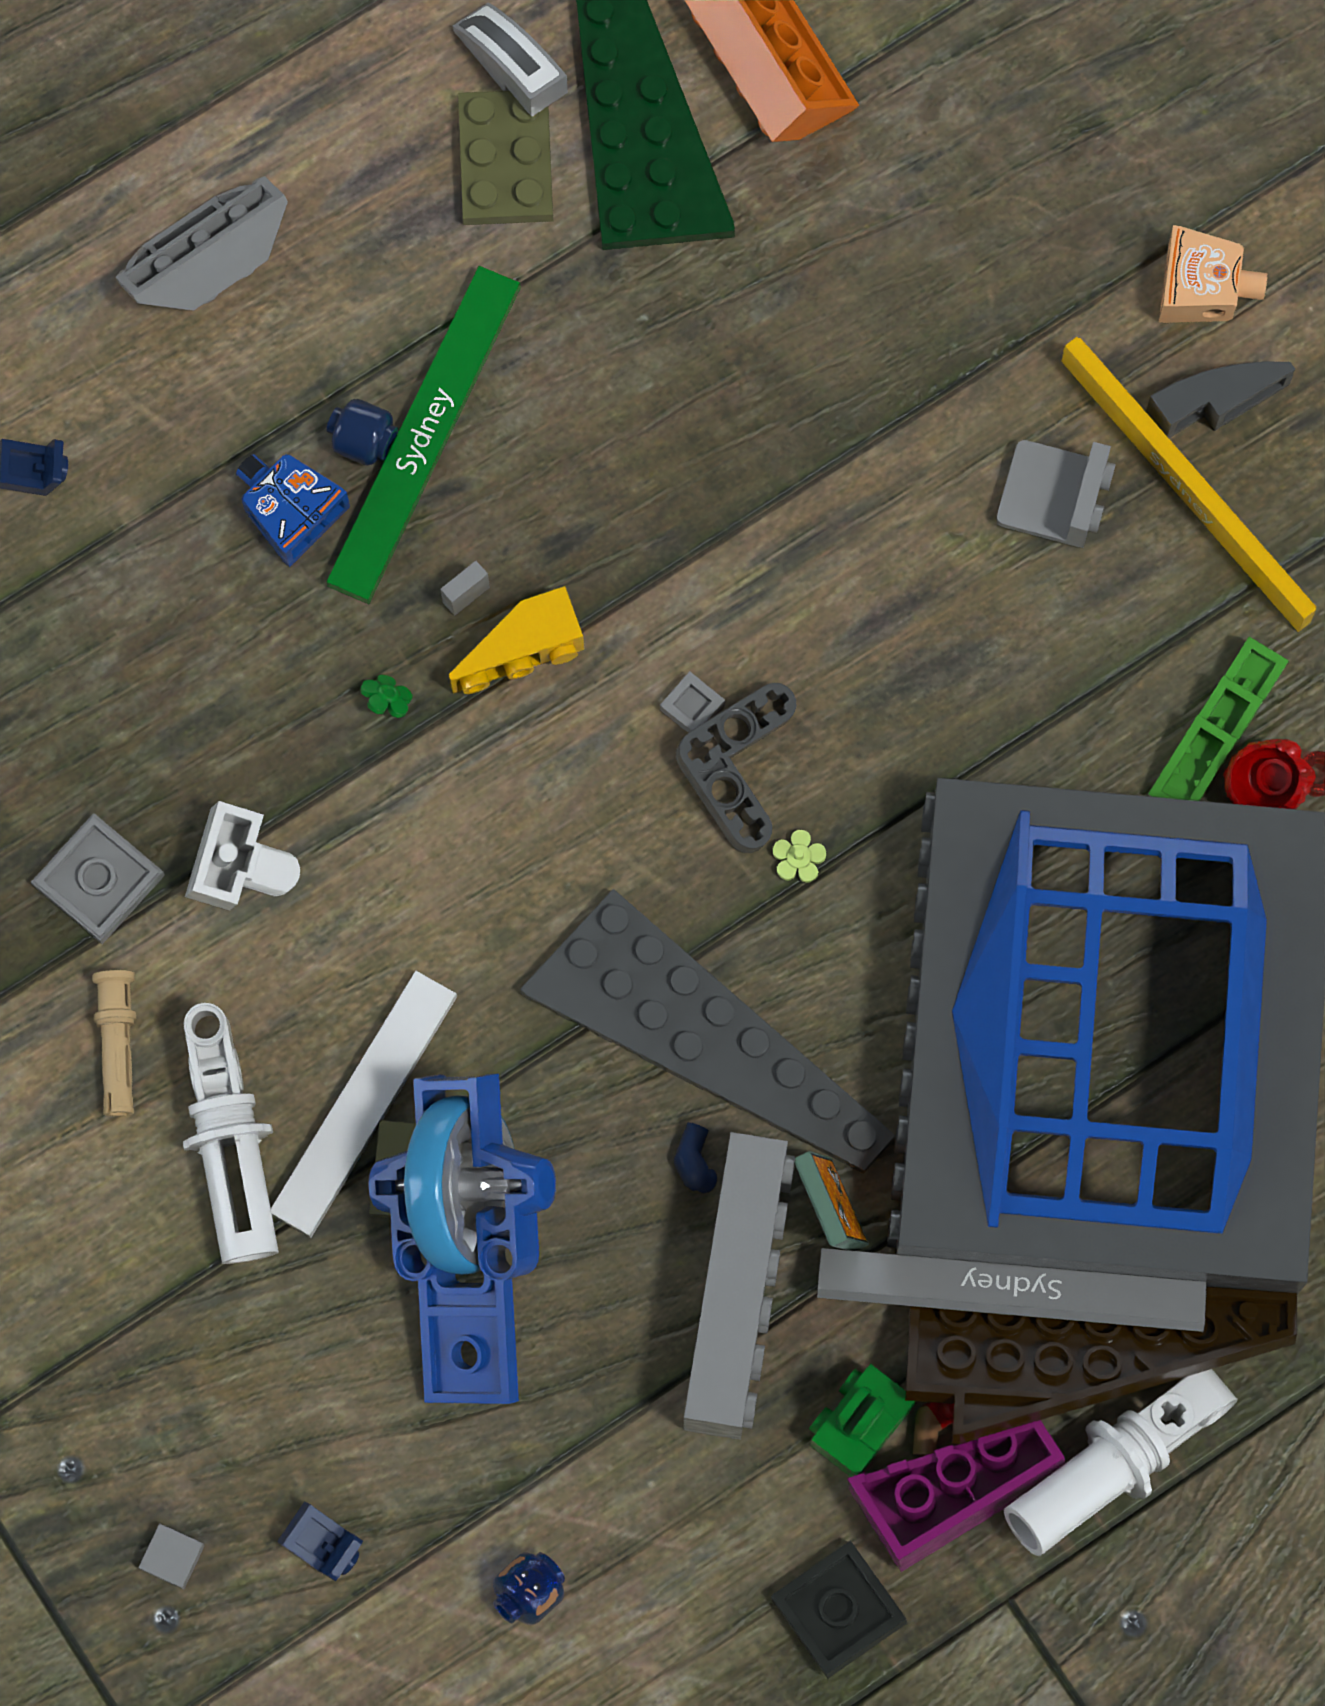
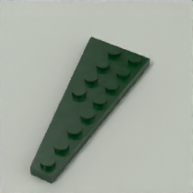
(644, 141)

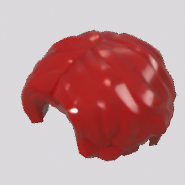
(1269, 775)

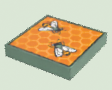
(830, 1201)

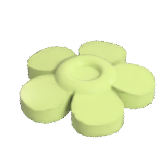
(798, 857)

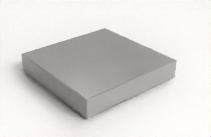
(98, 878)

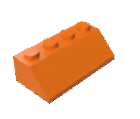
(775, 64)

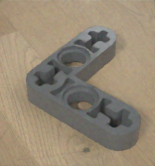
(720, 767)

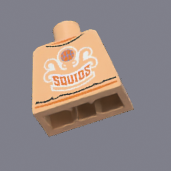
(1205, 278)

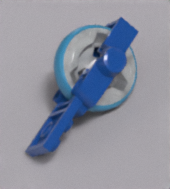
(461, 1208)

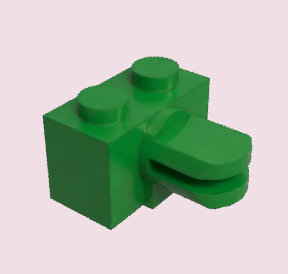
(861, 1420)

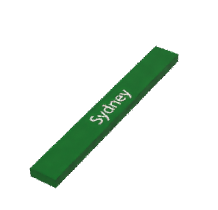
(423, 435)

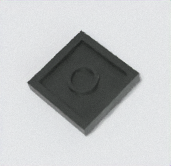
(839, 1609)

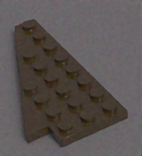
(1030, 1368)

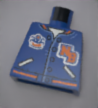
(290, 503)

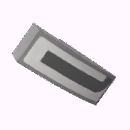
(512, 58)

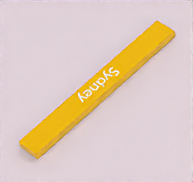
(1188, 484)

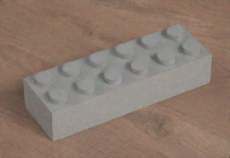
(735, 1286)

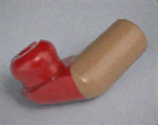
(928, 1422)

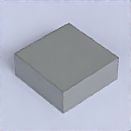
(465, 588)
(692, 703)
(171, 1556)

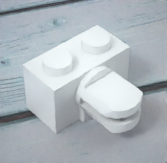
(234, 860)

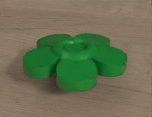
(385, 696)

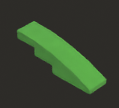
(1220, 723)

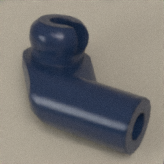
(690, 1163)

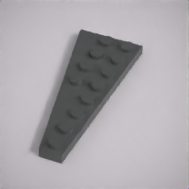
(661, 1004)

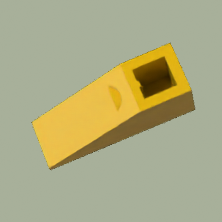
(530, 635)

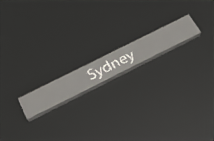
(1012, 1289)

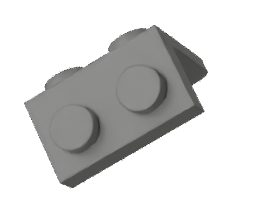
(1055, 492)

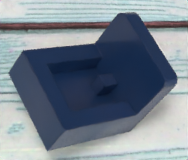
(32, 466)
(321, 1542)

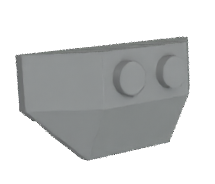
(207, 248)

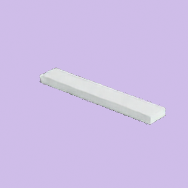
(363, 1104)

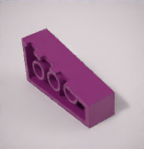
(945, 1494)

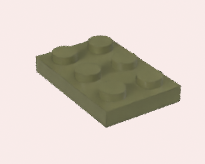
(503, 160)

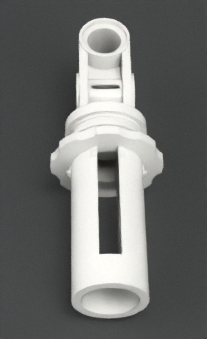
(224, 1120)
(1116, 1461)

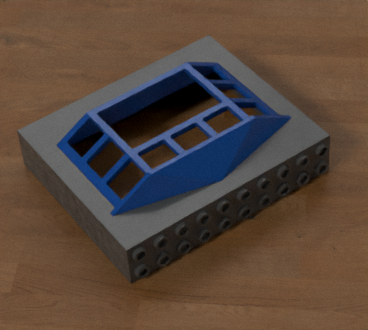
(970, 1038)

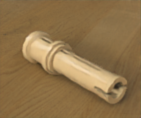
(115, 1020)

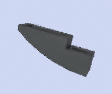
(1217, 395)

